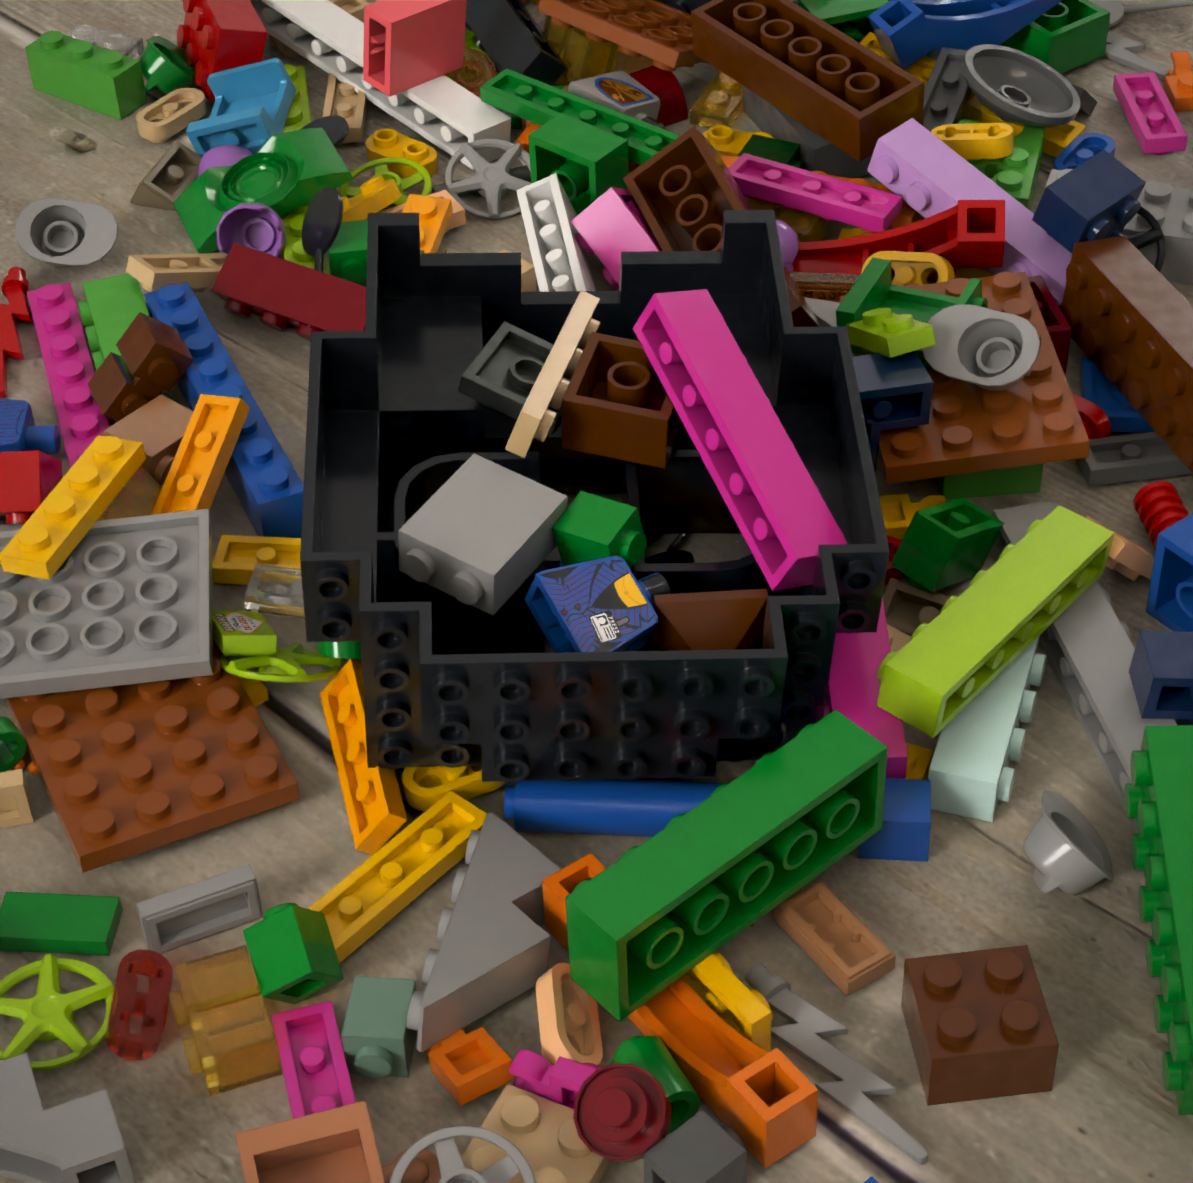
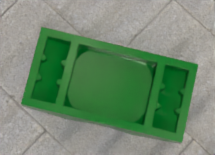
(280, 175)

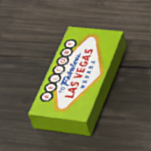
(243, 633)

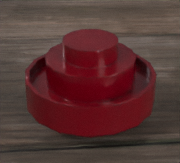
(622, 1112)

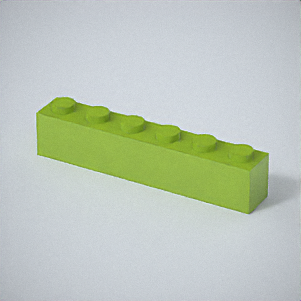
(992, 620)

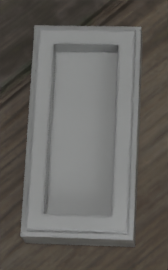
(200, 909)

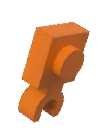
(469, 1064)

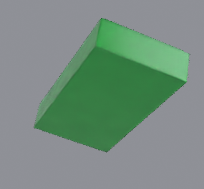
(59, 923)

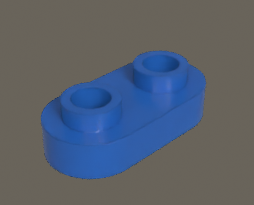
(1082, 149)

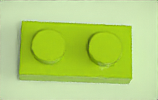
(890, 333)

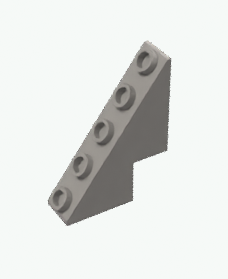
(489, 938)

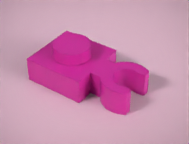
(553, 1082)

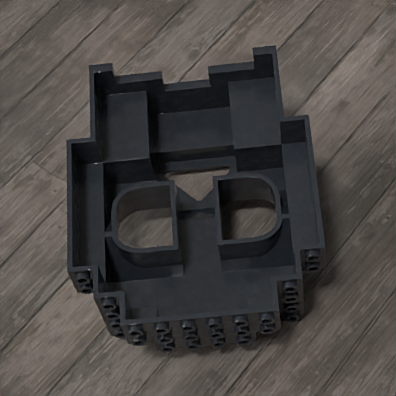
(488, 688)

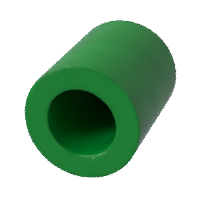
(653, 1056)

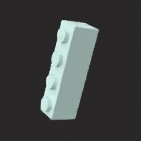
(975, 748)

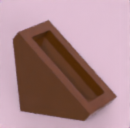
(710, 620)

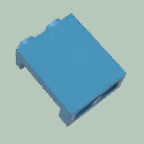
(247, 107)

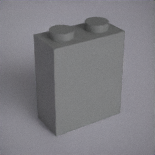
(481, 534)

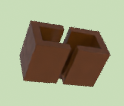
(155, 359)

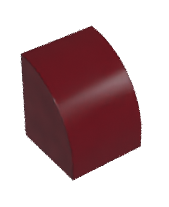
(668, 90)

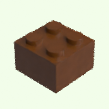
(618, 405)
(978, 1025)

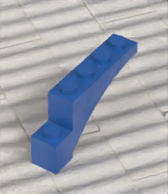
(923, 27)

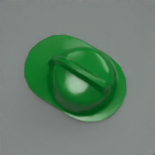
(165, 66)

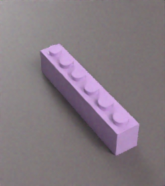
(936, 177)

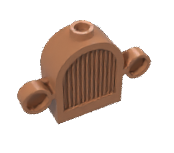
(325, 1149)

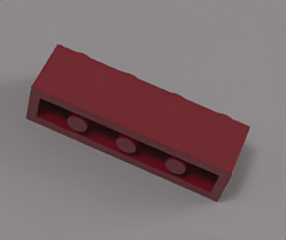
(288, 294)

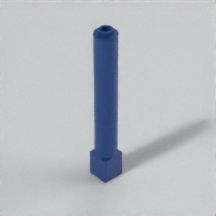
(647, 806)

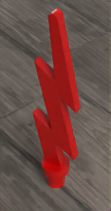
(15, 289)

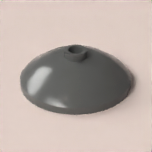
(1019, 87)

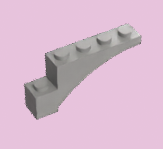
(57, 1144)

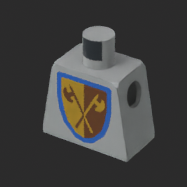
(620, 93)

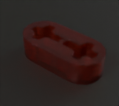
(150, 1005)

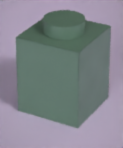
(376, 1029)

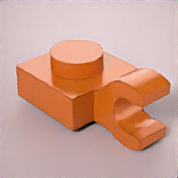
(1179, 82)

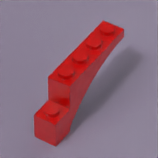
(964, 235)

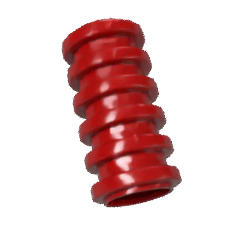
(1158, 508)

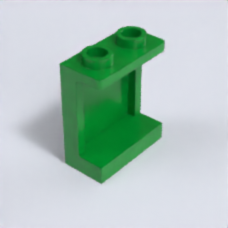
(876, 291)

